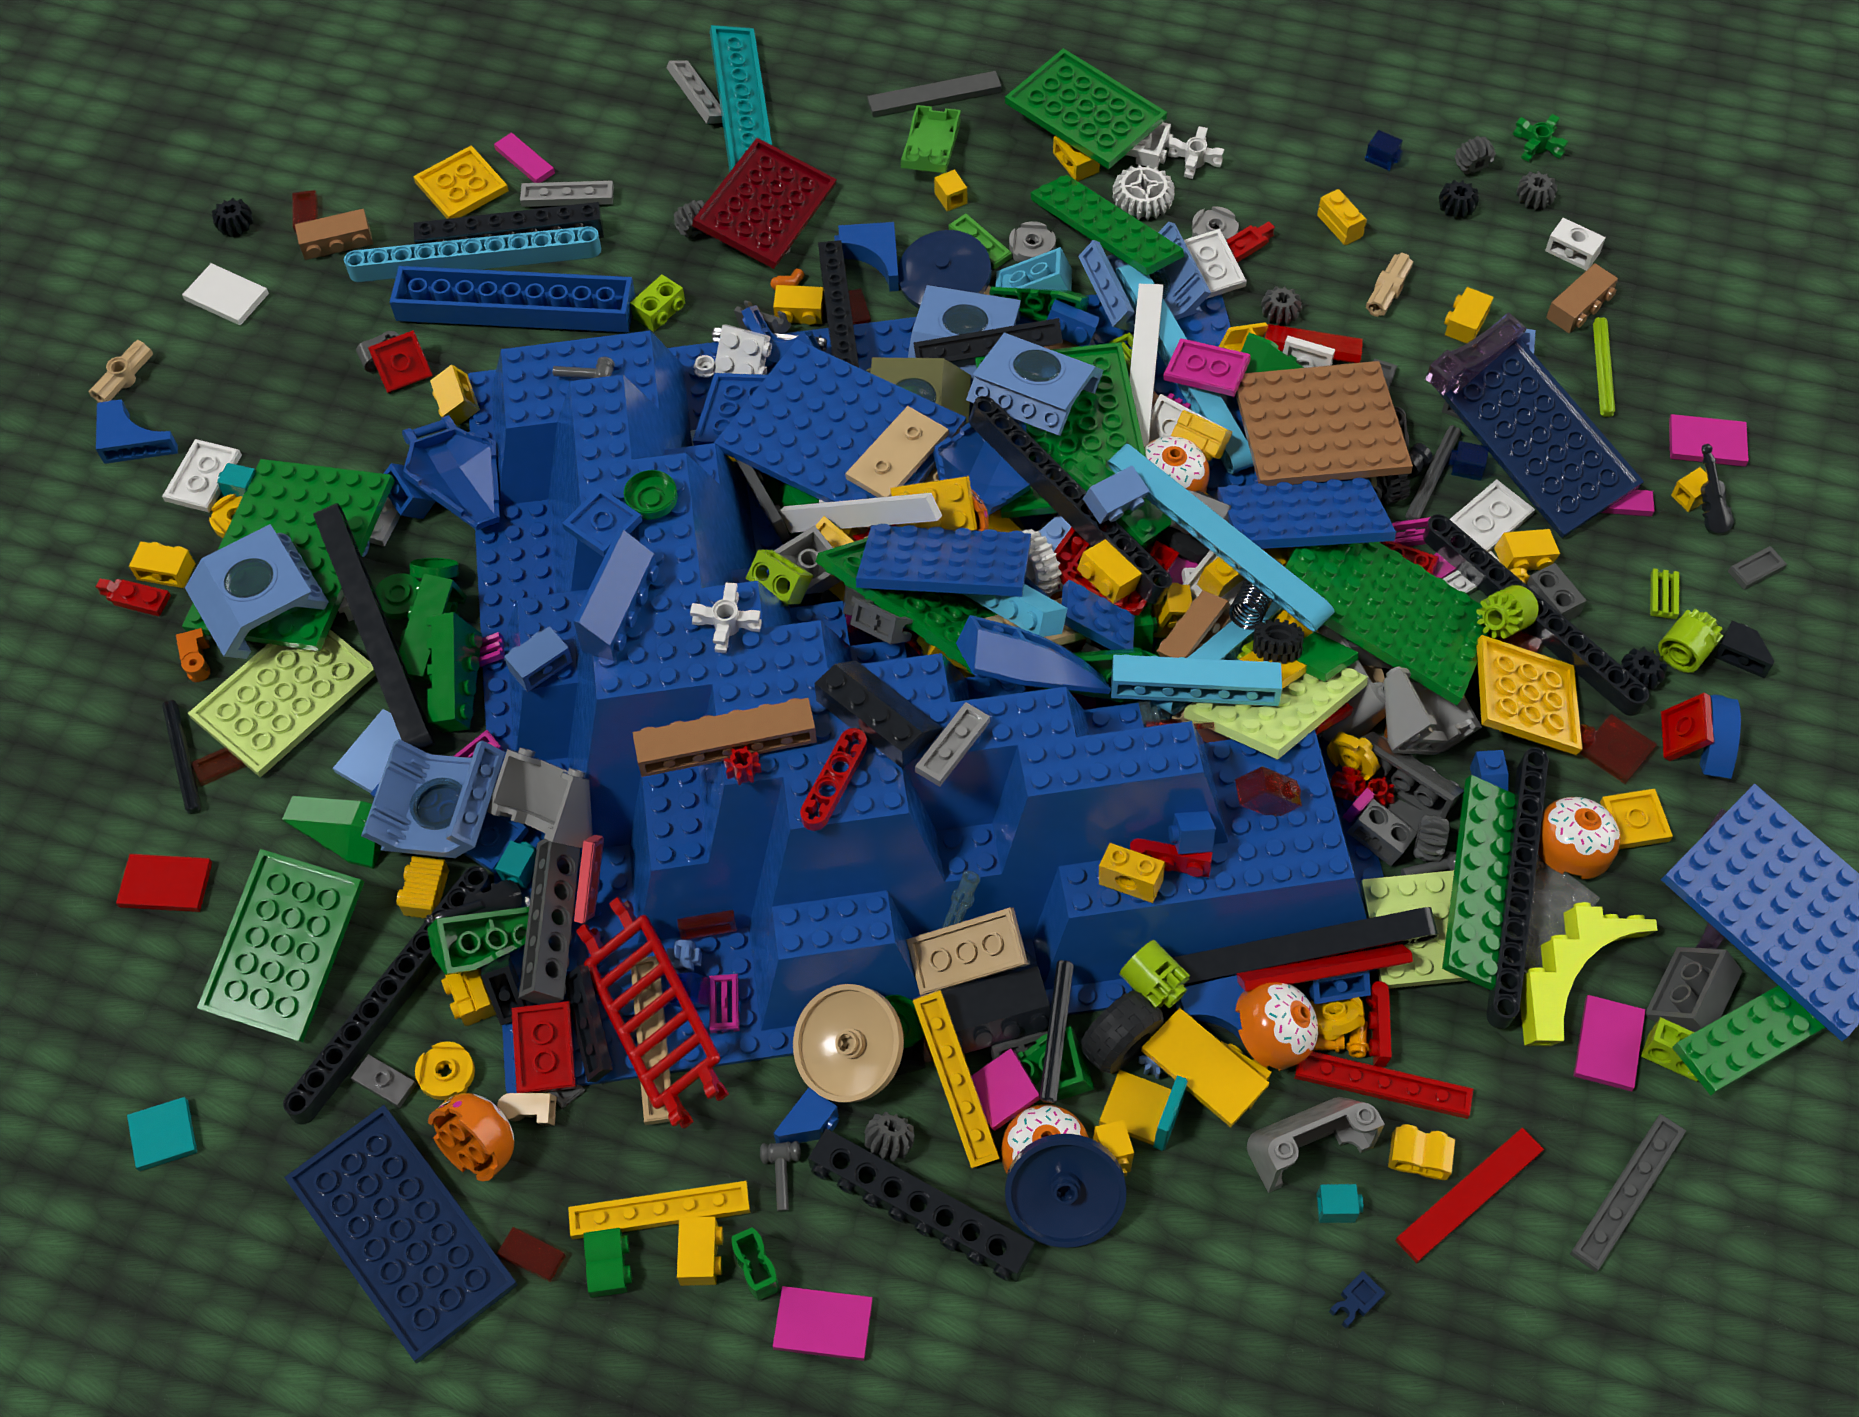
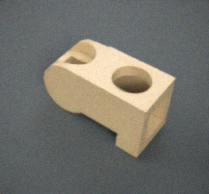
(521, 1105)

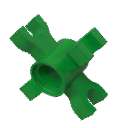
(1540, 137)

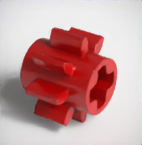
(742, 765)
(1348, 783)
(1382, 791)

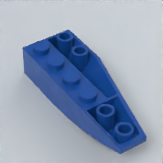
(1024, 658)

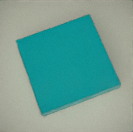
(1170, 1113)
(161, 1134)

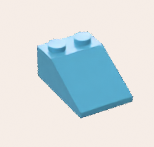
(1044, 271)

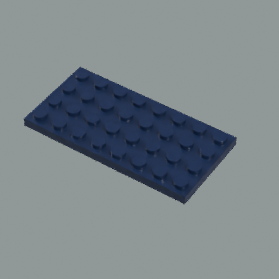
(1543, 440)
(400, 1233)

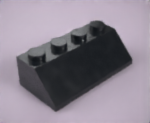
(876, 709)
(998, 1008)

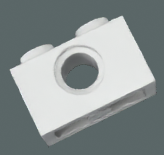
(1575, 244)

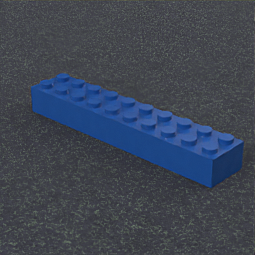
(512, 298)

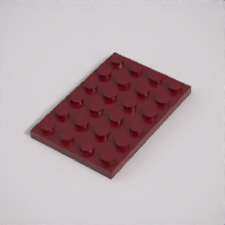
(764, 203)

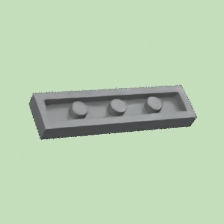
(696, 91)
(566, 193)

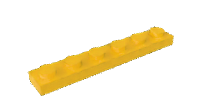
(956, 1078)
(659, 1209)

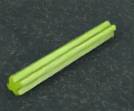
(1603, 365)

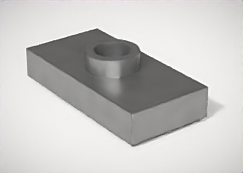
(383, 1081)

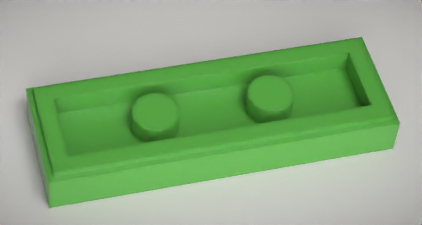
(997, 252)

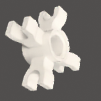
(1195, 152)
(726, 608)

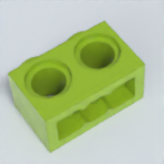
(657, 303)
(780, 572)
(1660, 1043)

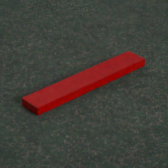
(1326, 967)
(1386, 1084)
(1469, 1195)

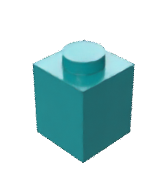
(235, 479)
(517, 863)
(1339, 1203)

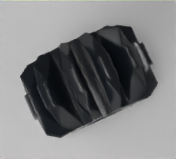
(1458, 199)
(232, 217)
(1645, 667)

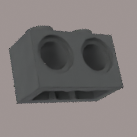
(1558, 591)
(1382, 832)

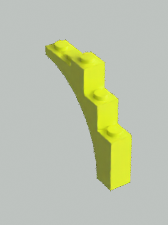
(1563, 957)

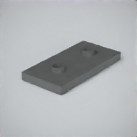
(754, 480)

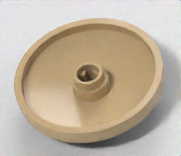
(848, 1043)

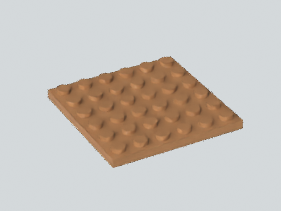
(1321, 424)

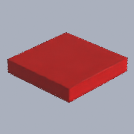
(400, 361)
(1687, 727)

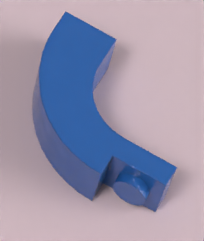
(755, 322)
(1720, 757)

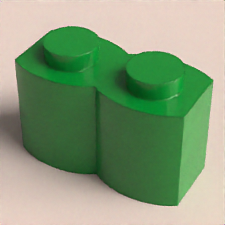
(606, 1262)
(754, 1262)

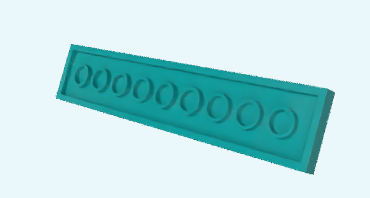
(739, 89)

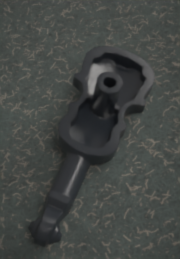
(1717, 513)
(501, 897)

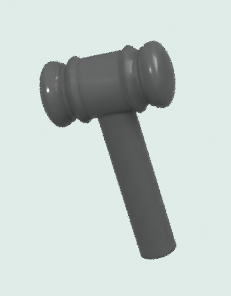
(603, 369)
(1445, 863)
(780, 1154)

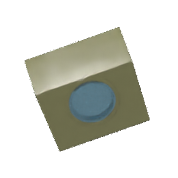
(929, 378)

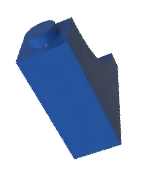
(873, 245)
(122, 440)
(1214, 1003)

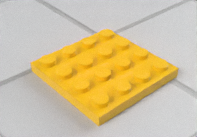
(1528, 695)

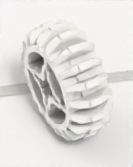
(1143, 192)
(1042, 563)

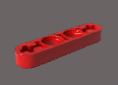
(833, 778)

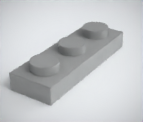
(952, 744)

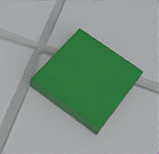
(1325, 656)

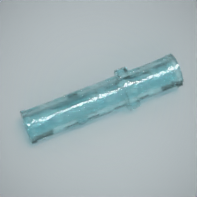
(967, 886)

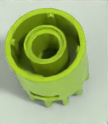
(1508, 611)
(1690, 641)
(1155, 975)

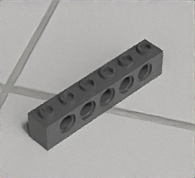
(549, 923)

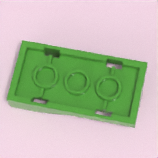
(930, 139)

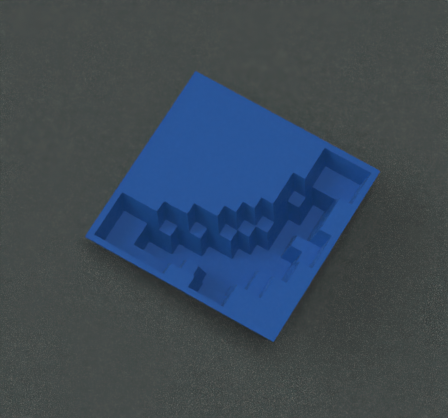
(838, 902)

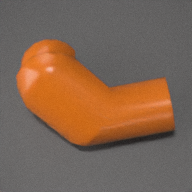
(792, 280)

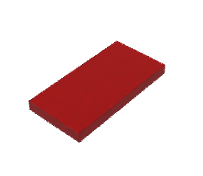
(1346, 348)

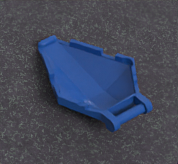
(455, 470)
(988, 472)

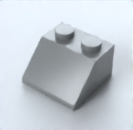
(803, 552)

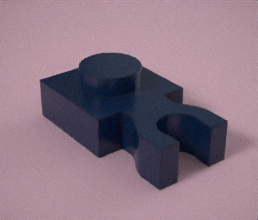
(1360, 1296)

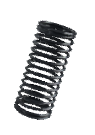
(1240, 600)

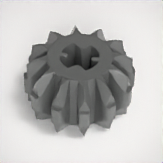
(1474, 155)
(1536, 190)
(684, 218)
(1281, 305)
(1431, 838)
(889, 1136)

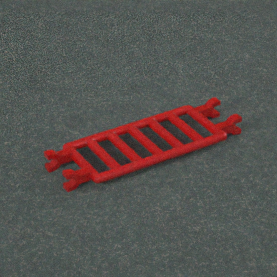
(704, 1069)

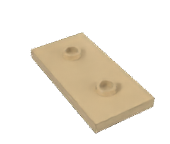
(897, 453)
(967, 951)

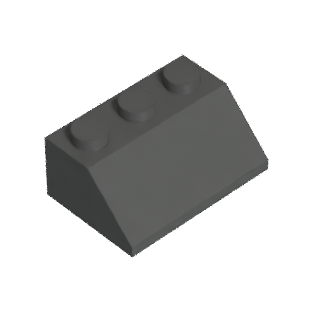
(1695, 987)

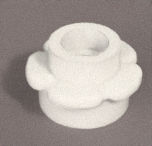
(704, 366)

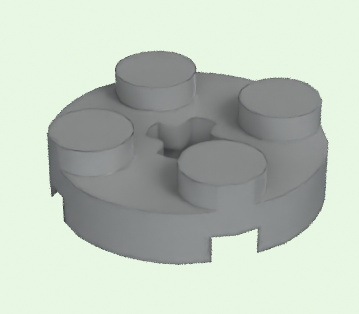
(1217, 216)
(1020, 240)

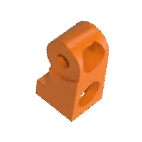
(191, 654)

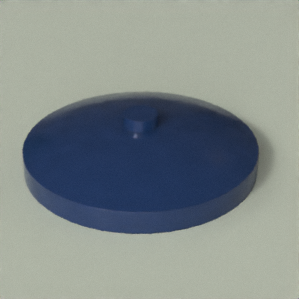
(945, 261)
(1065, 1190)

